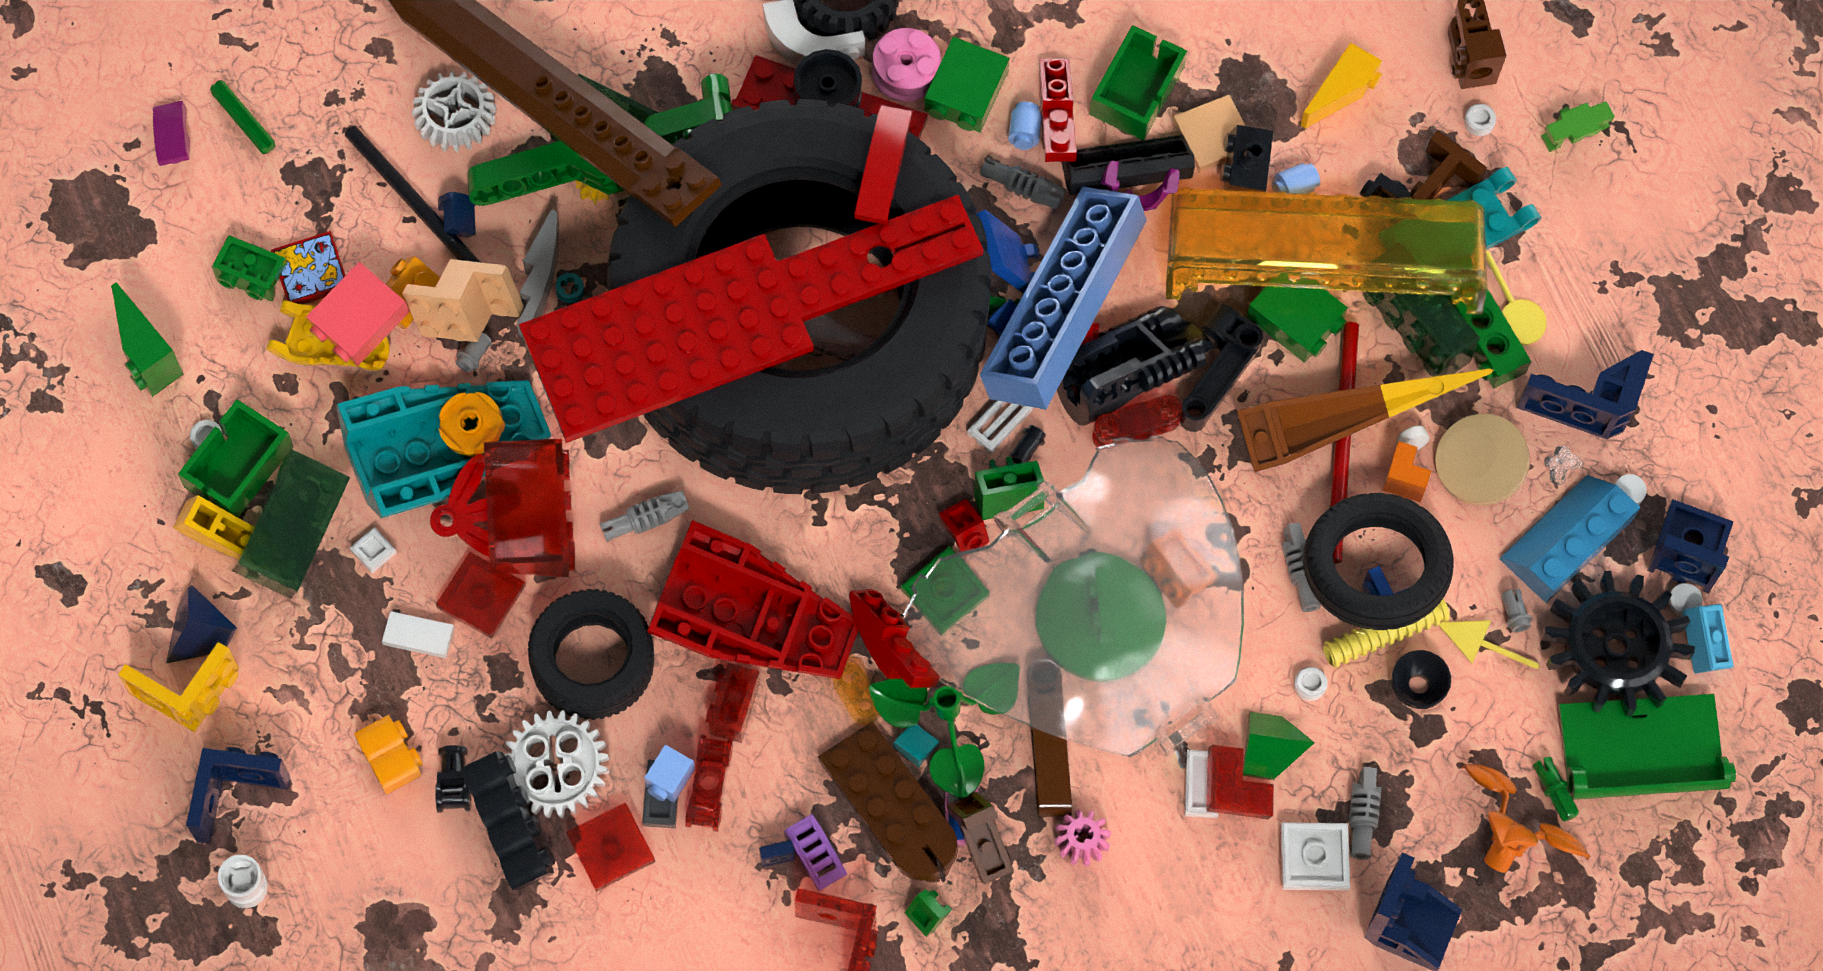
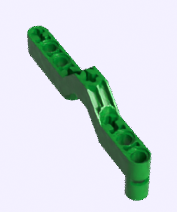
(558, 164)

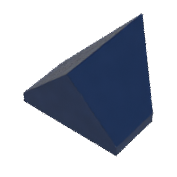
(197, 628)

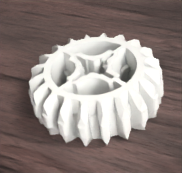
(445, 97)

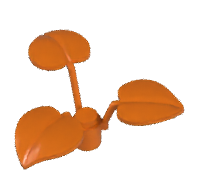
(1511, 834)

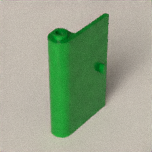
(1641, 755)

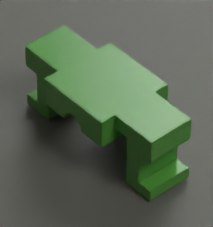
(1577, 124)

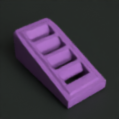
(798, 829)

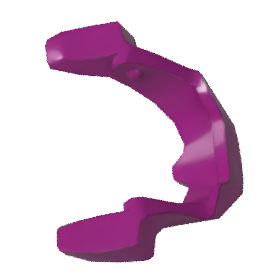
(1148, 201)

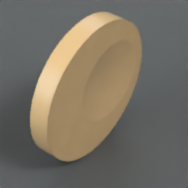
(1482, 459)

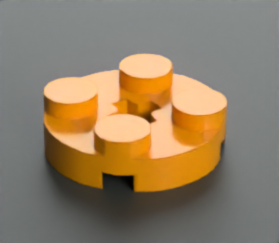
(470, 405)

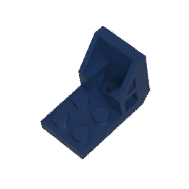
(1602, 411)
(1412, 918)

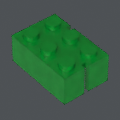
(1137, 83)
(237, 468)

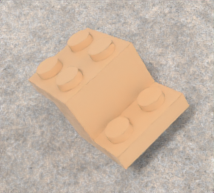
(463, 300)

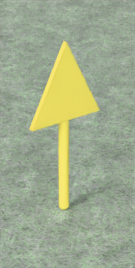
(1469, 637)

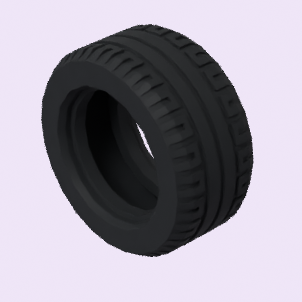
(591, 609)

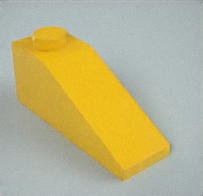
(1345, 84)
(212, 526)

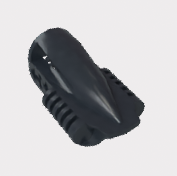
(1130, 361)

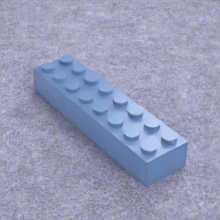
(1063, 298)

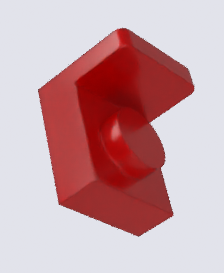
(964, 526)

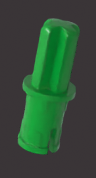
(1556, 789)

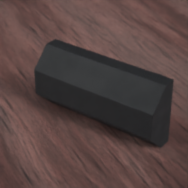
(1139, 163)

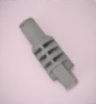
(646, 515)
(1293, 552)
(1364, 812)

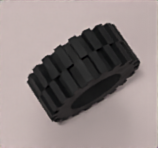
(833, 22)

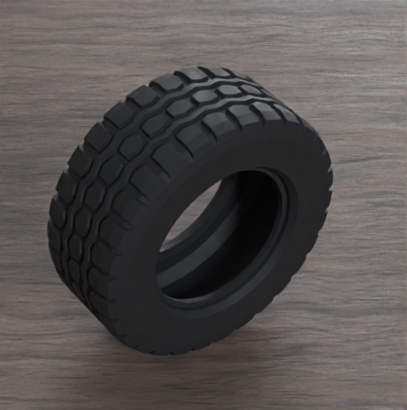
(839, 420)

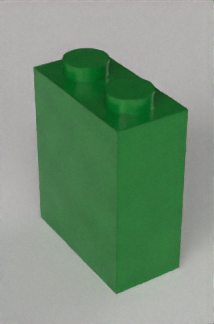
(966, 85)
(1298, 318)

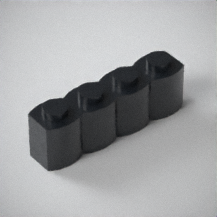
(507, 820)

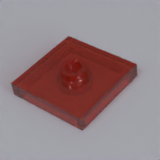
(480, 596)
(610, 847)

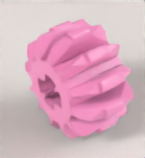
(1092, 845)

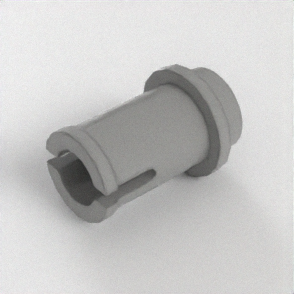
(473, 352)
(1516, 611)

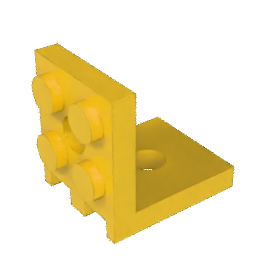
(199, 697)

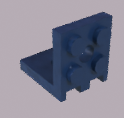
(1687, 560)
(229, 766)

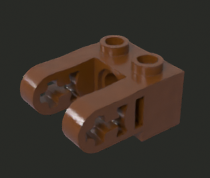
(1475, 46)

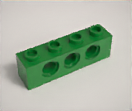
(1497, 333)

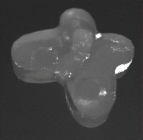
(1561, 463)

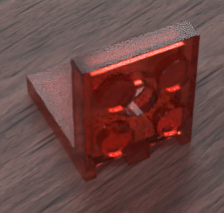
(843, 914)

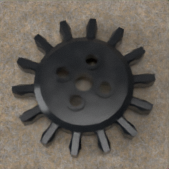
(1614, 615)

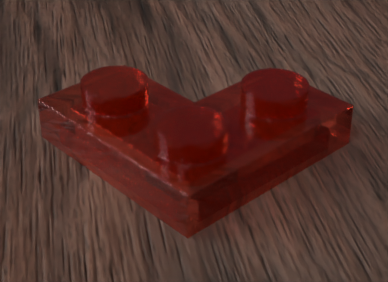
(1229, 792)

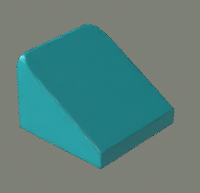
(915, 744)

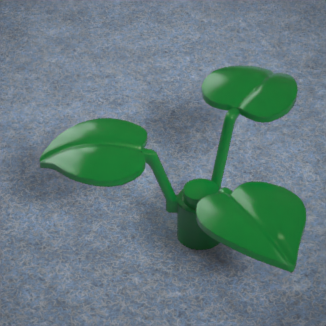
(954, 769)

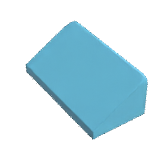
(1709, 636)

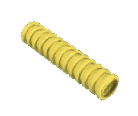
(1368, 640)

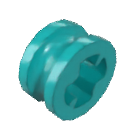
(578, 284)

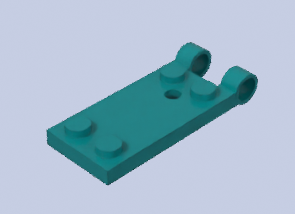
(1498, 223)

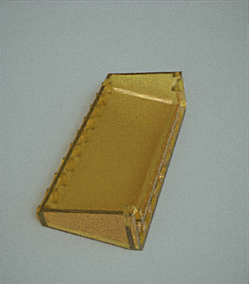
(1327, 243)

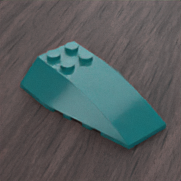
(398, 442)

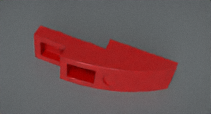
(1057, 110)
(886, 640)

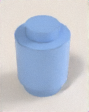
(1025, 125)
(1297, 179)

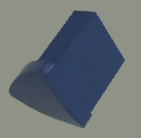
(458, 214)

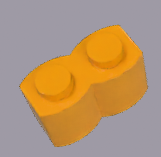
(388, 754)

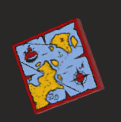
(311, 268)

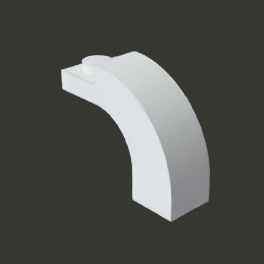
(795, 42)

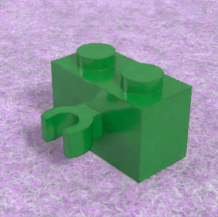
(1005, 486)

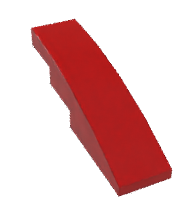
(883, 165)

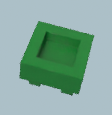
(927, 912)

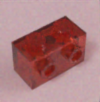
(734, 702)

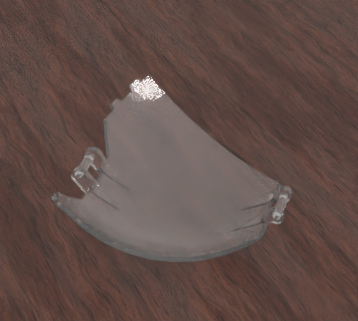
(1099, 608)

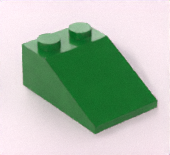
(147, 353)

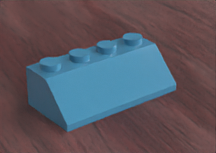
(1570, 536)

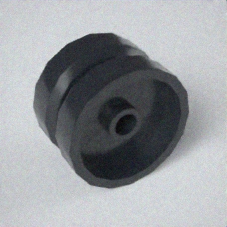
(829, 78)

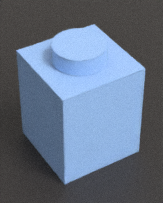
(669, 774)

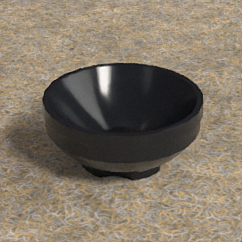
(1423, 665)

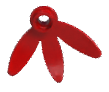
(463, 514)

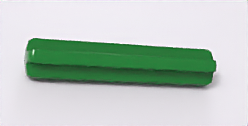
(242, 117)

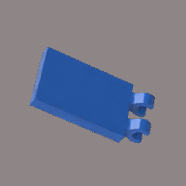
(1007, 252)

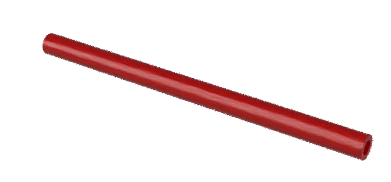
(1342, 446)

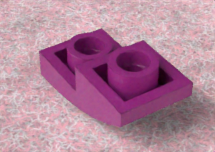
(170, 133)

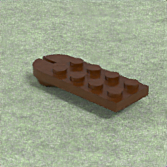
(891, 804)

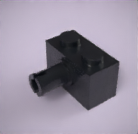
(1247, 159)

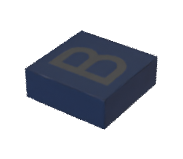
(776, 853)

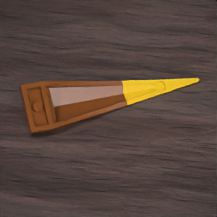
(1299, 425)

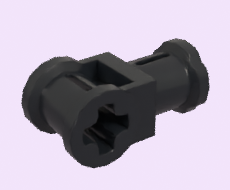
(451, 788)

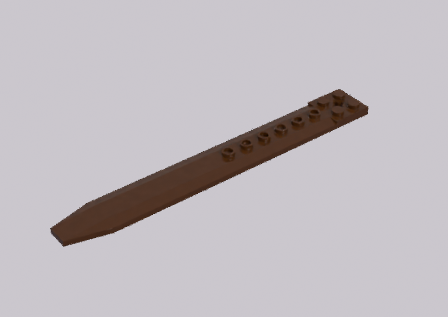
(563, 104)

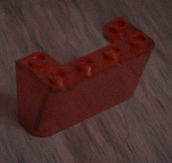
(529, 508)

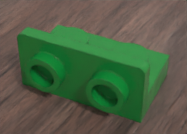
(248, 268)

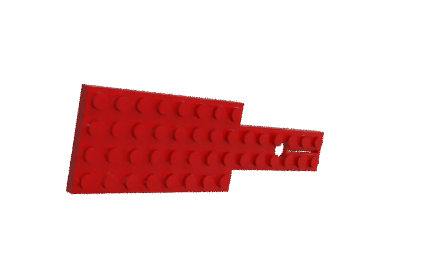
(723, 316)

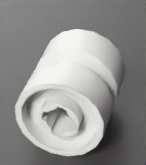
(242, 881)

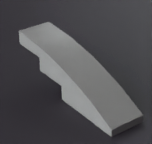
(540, 266)

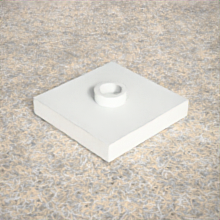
(1315, 856)

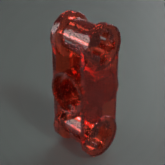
(1138, 420)
(706, 805)

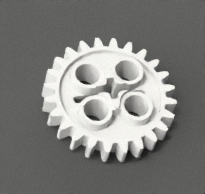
(583, 759)

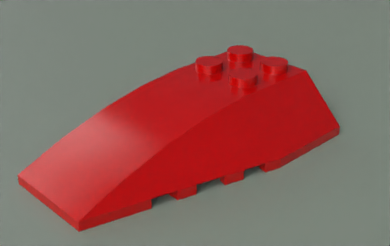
(749, 611)

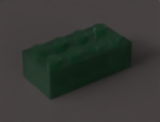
(1428, 328)
(291, 524)

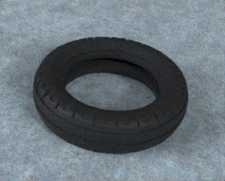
(1372, 610)

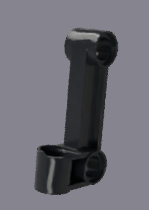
(1227, 329)

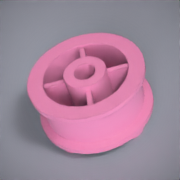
(905, 64)

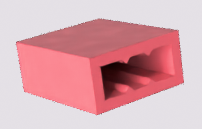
(357, 314)

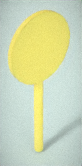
(1522, 315)

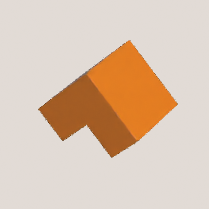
(1404, 477)

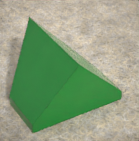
(1272, 745)

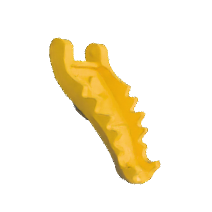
(305, 349)

